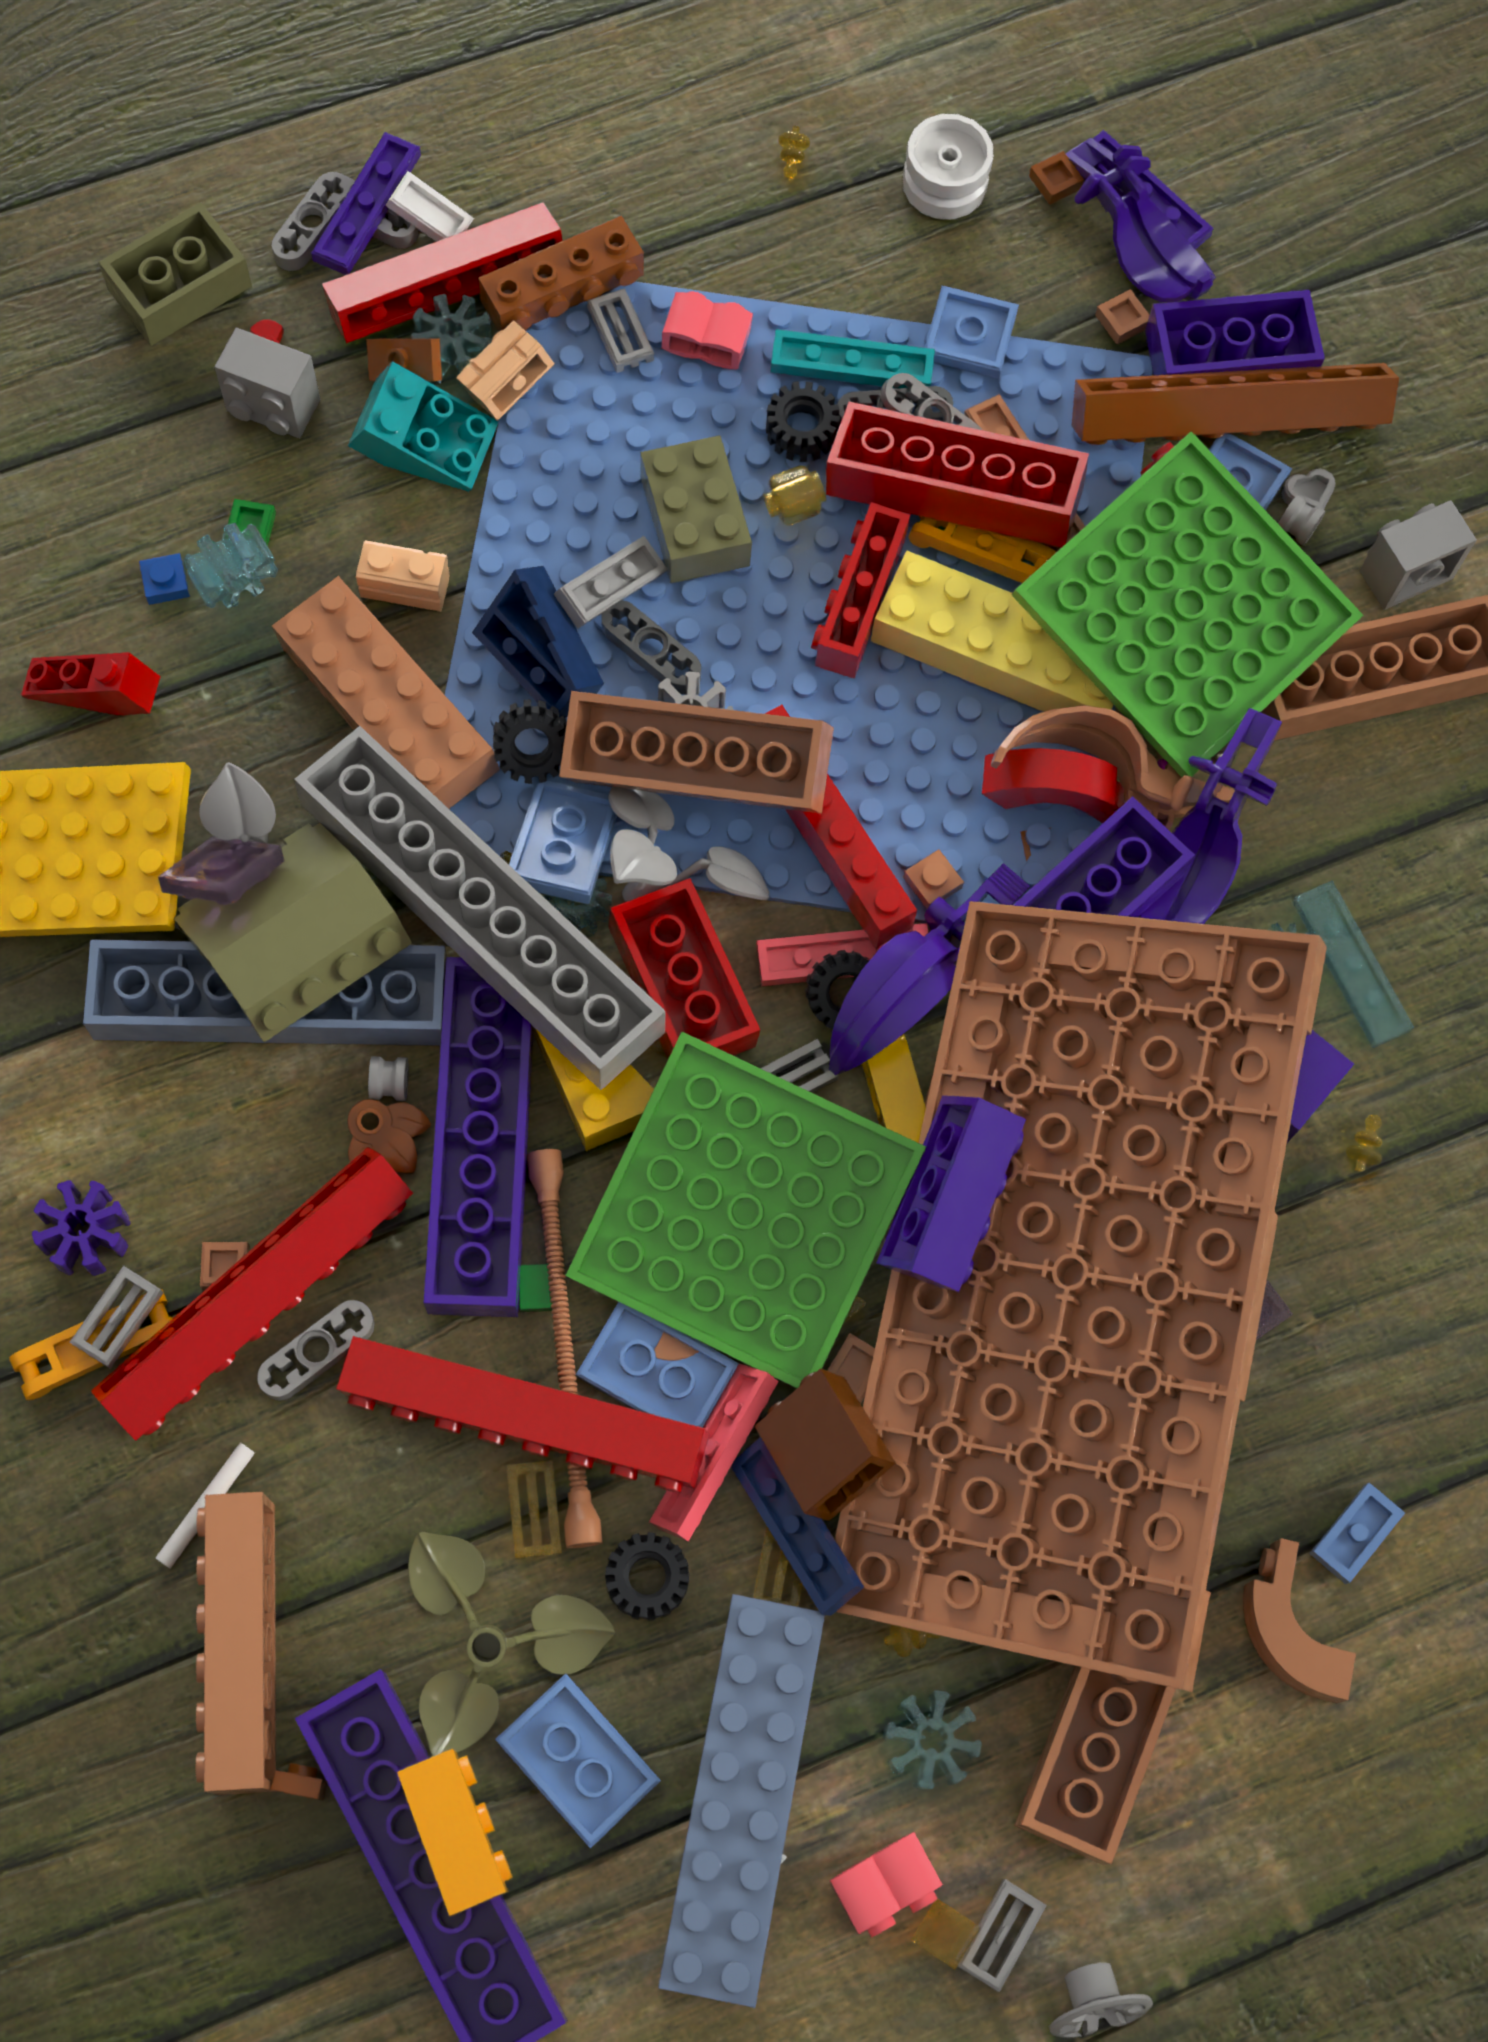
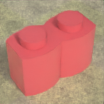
(706, 330)
(886, 1884)

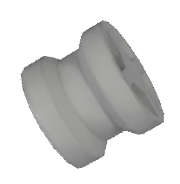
(1301, 519)
(388, 1078)

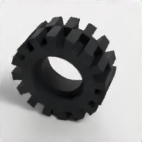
(802, 401)
(524, 718)
(822, 978)
(647, 1547)

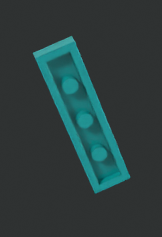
(848, 358)

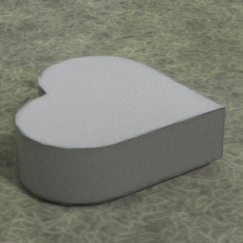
(1314, 487)

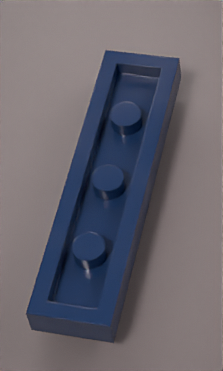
(800, 1536)

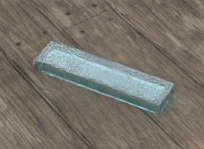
(1353, 965)

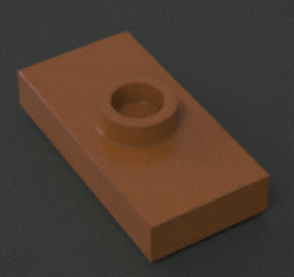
(414, 354)

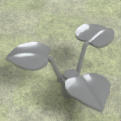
(235, 810)
(649, 869)

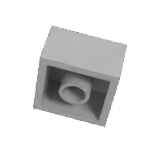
(267, 383)
(1417, 553)

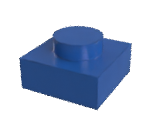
(164, 579)

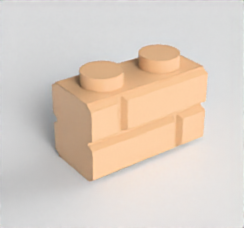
(505, 370)
(402, 576)

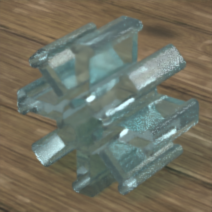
(460, 334)
(230, 565)
(932, 1725)

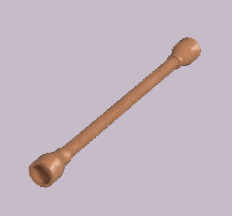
(546, 1173)

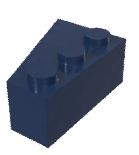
(538, 640)

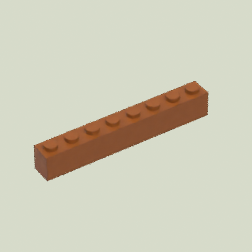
(1233, 402)

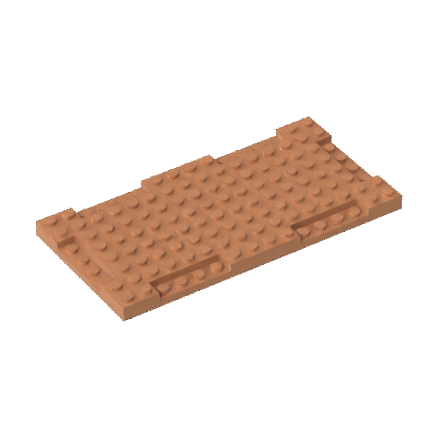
(1089, 1376)

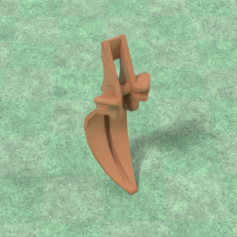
(1120, 744)

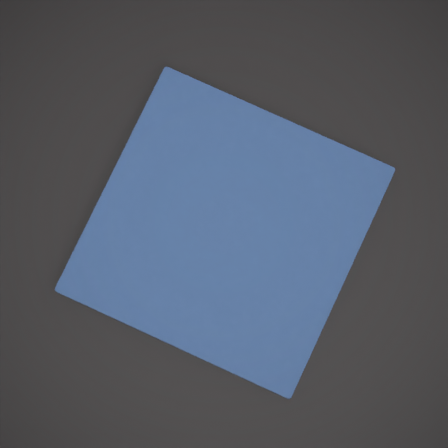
(904, 733)

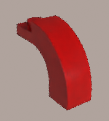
(1055, 778)

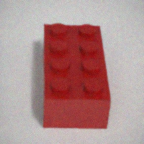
(683, 968)

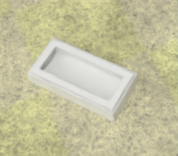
(427, 209)

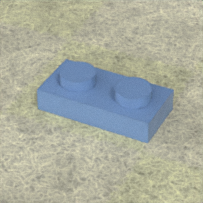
(1357, 1533)

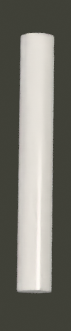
(219, 1485)

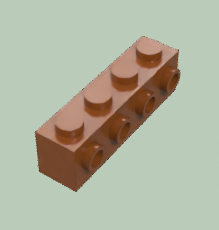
(562, 275)

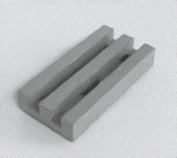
(630, 357)
(821, 1061)
(131, 1326)
(1017, 1946)

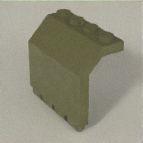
(296, 932)

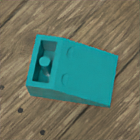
(422, 430)

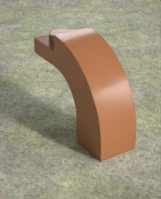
(1279, 1639)

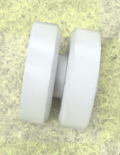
(947, 166)

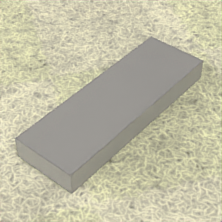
(610, 582)

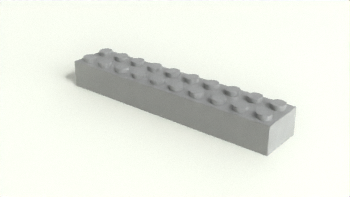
(481, 907)

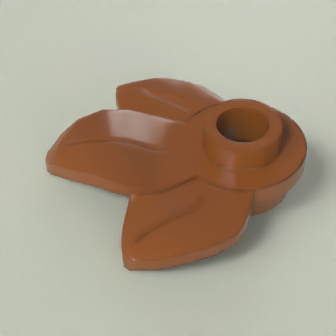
(391, 1136)

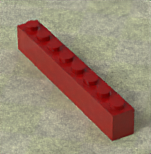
(252, 1294)
(523, 1413)

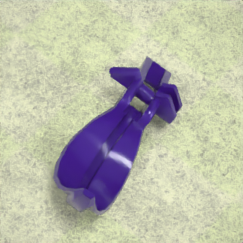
(1145, 240)
(1213, 828)
(908, 977)

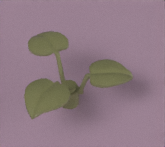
(458, 1708)

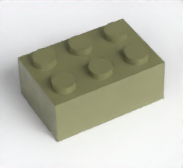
(175, 273)
(695, 509)

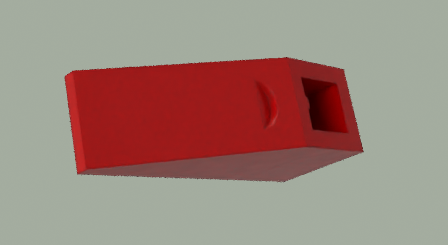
(93, 682)

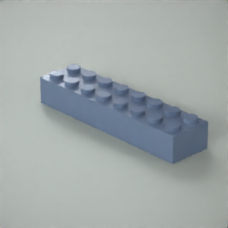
(176, 996)
(742, 1802)

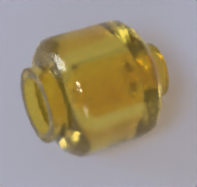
(794, 495)

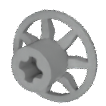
(1096, 1997)

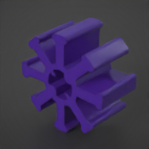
(67, 1241)

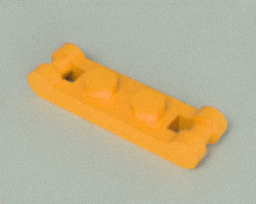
(981, 547)
(71, 1362)

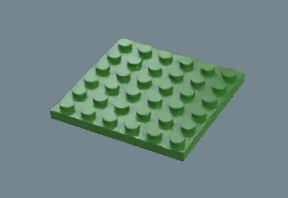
(1187, 604)
(745, 1211)

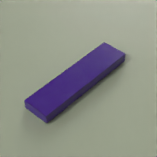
(365, 204)
(1180, 214)

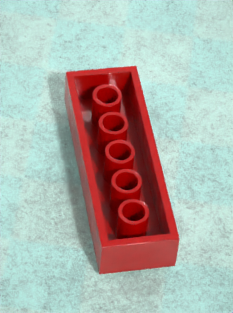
(956, 474)

